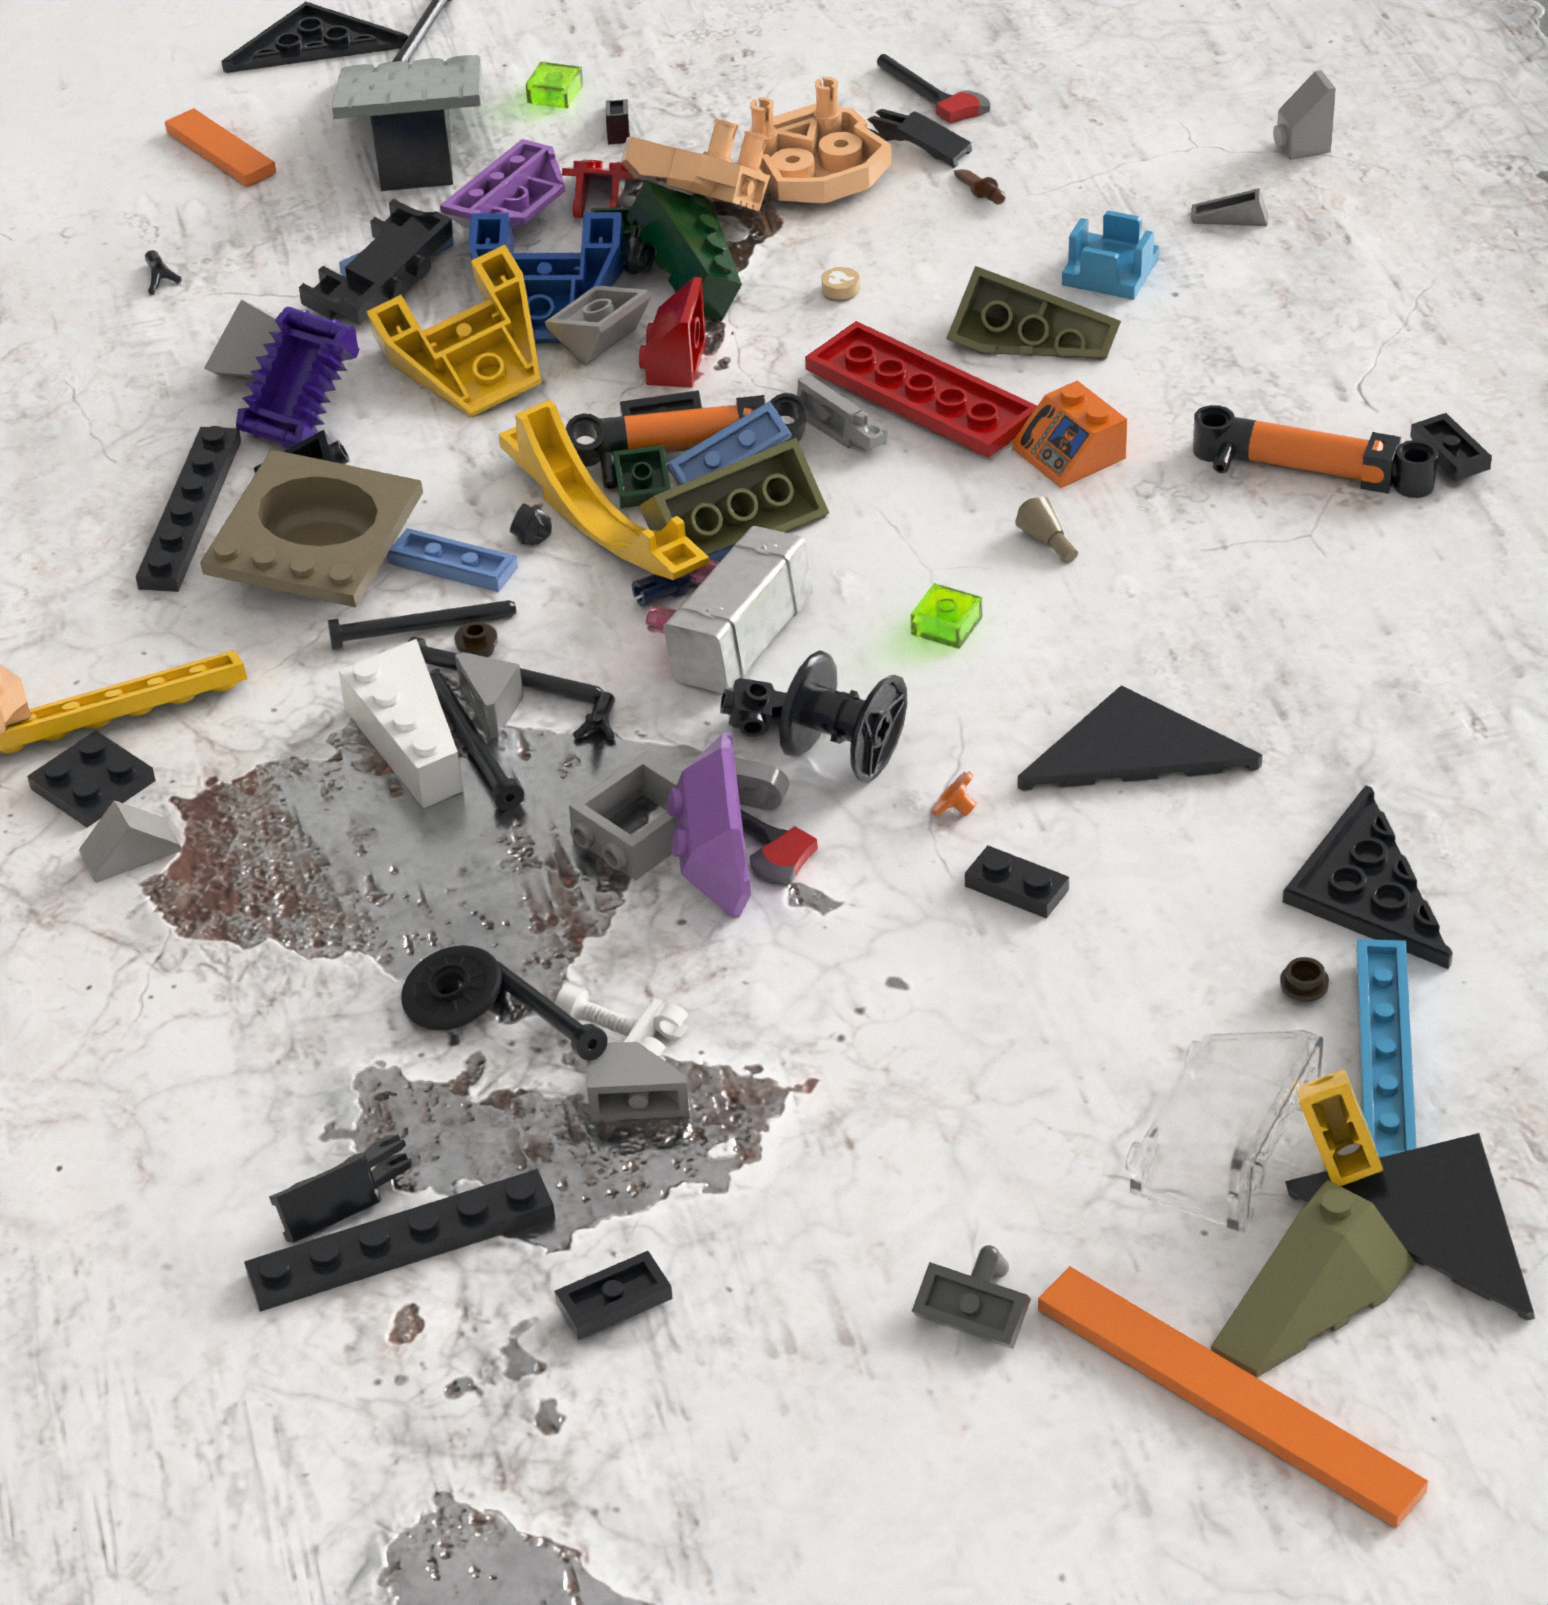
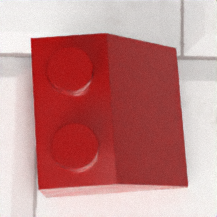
(676, 339)

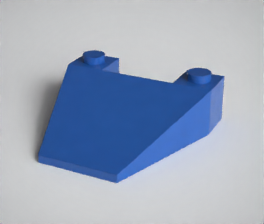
(556, 278)

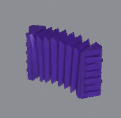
(296, 377)

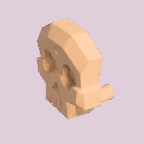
(818, 149)
(706, 173)

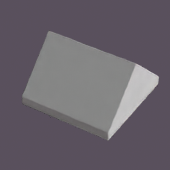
(598, 320)

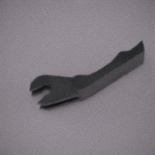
(923, 132)
(341, 1190)

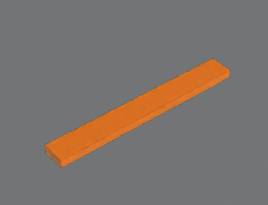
(1234, 1397)

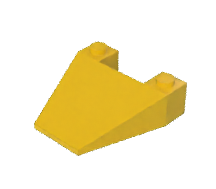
(474, 355)

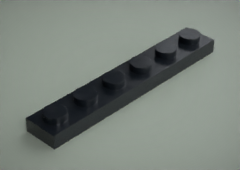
(188, 509)
(399, 1239)

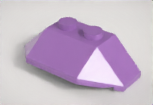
(515, 183)
(710, 827)

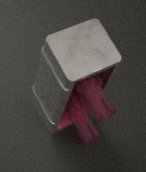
(735, 608)

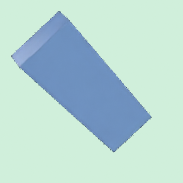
(740, 440)
(452, 560)

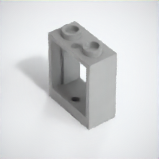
(590, 813)

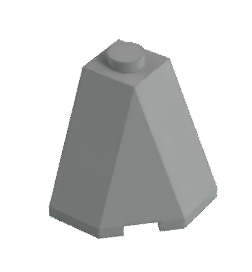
(243, 342)

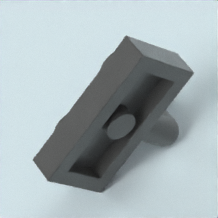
(972, 1301)

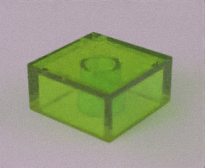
(554, 84)
(946, 615)

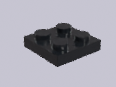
(90, 778)

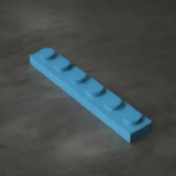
(1385, 1044)

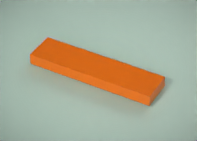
(220, 147)

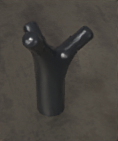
(158, 271)
(598, 717)

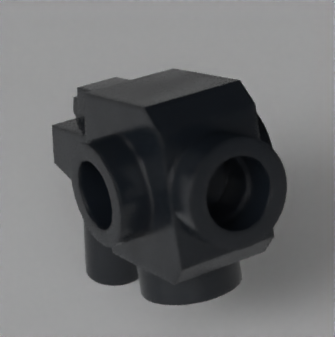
(752, 706)

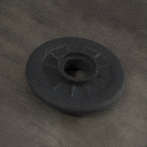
(437, 1011)

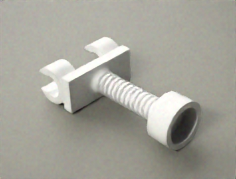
(658, 1017)

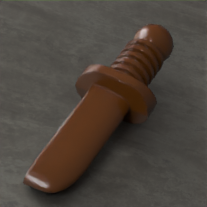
(981, 187)

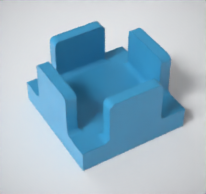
(1112, 261)

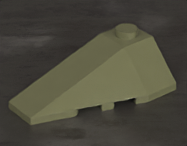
(1021, 320)
(1322, 1272)

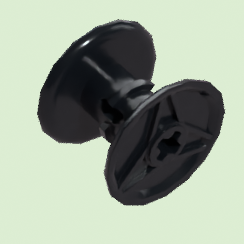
(817, 708)

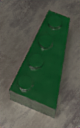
(687, 243)

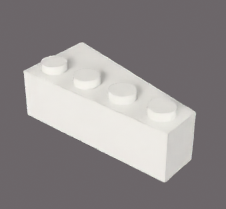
(403, 720)

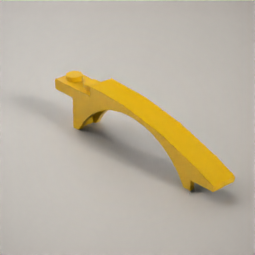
(548, 456)

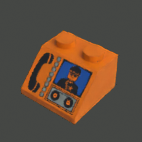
(1072, 435)

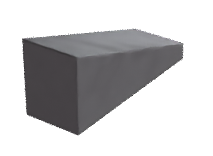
(1236, 209)

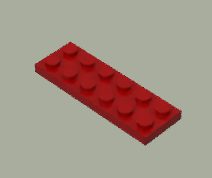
(921, 388)

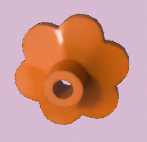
(956, 797)

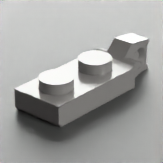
(839, 416)

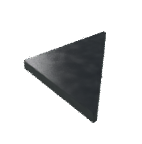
(312, 35)
(1135, 741)
(1368, 884)
(1444, 1215)

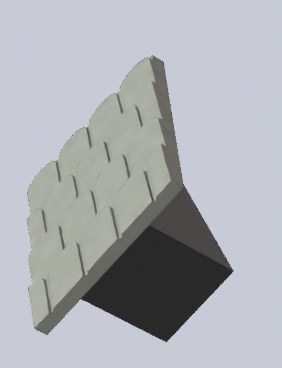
(410, 114)

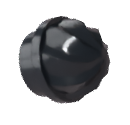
(531, 524)

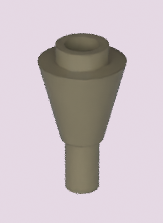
(1040, 521)

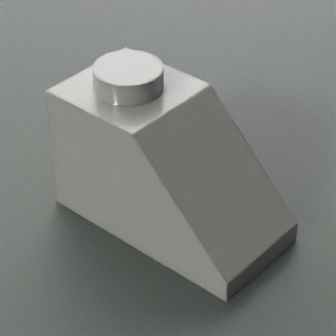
(1307, 119)
(634, 1085)

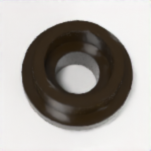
(476, 639)
(1304, 980)

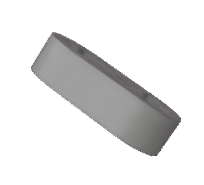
(760, 784)

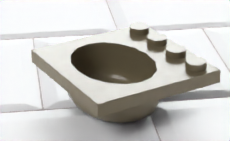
(312, 528)

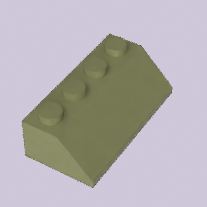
(760, 491)

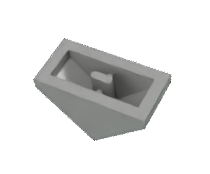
(490, 688)
(126, 840)

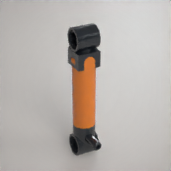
(673, 429)
(1376, 462)

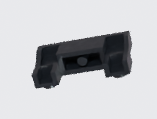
(384, 267)

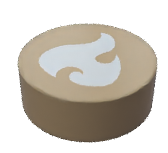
(840, 283)

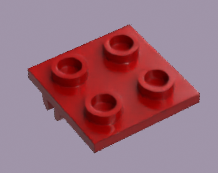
(594, 168)

